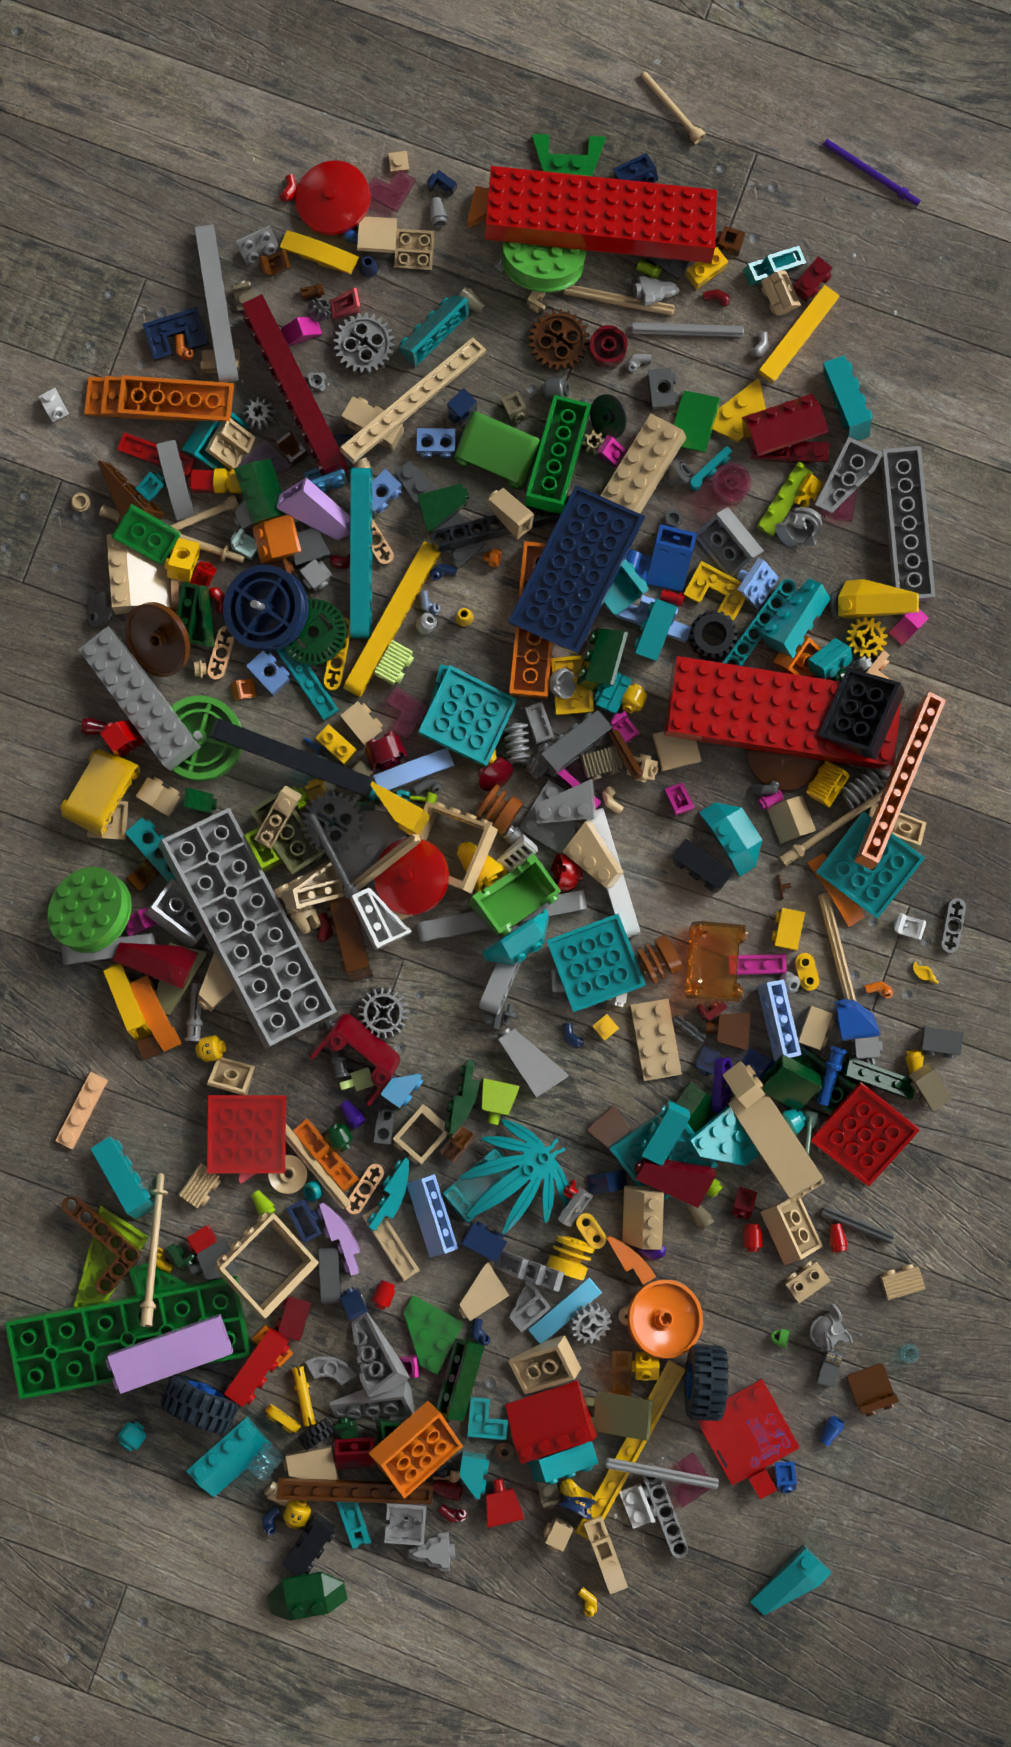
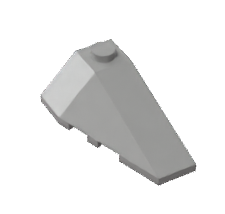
(849, 472)
(378, 1361)
(392, 1404)

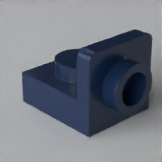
(445, 183)
(706, 1060)

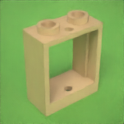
(401, 1145)

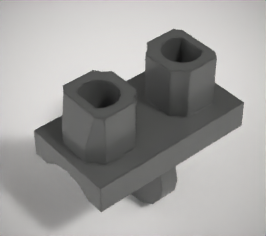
(496, 1020)

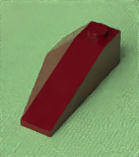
(162, 962)

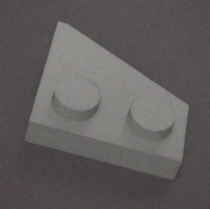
(529, 1307)

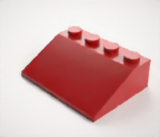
(550, 1422)

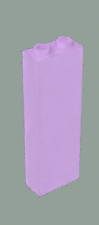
(169, 1354)

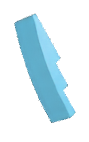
(561, 1313)

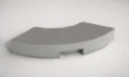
(331, 1367)

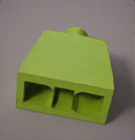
(498, 1099)

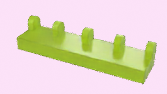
(784, 500)

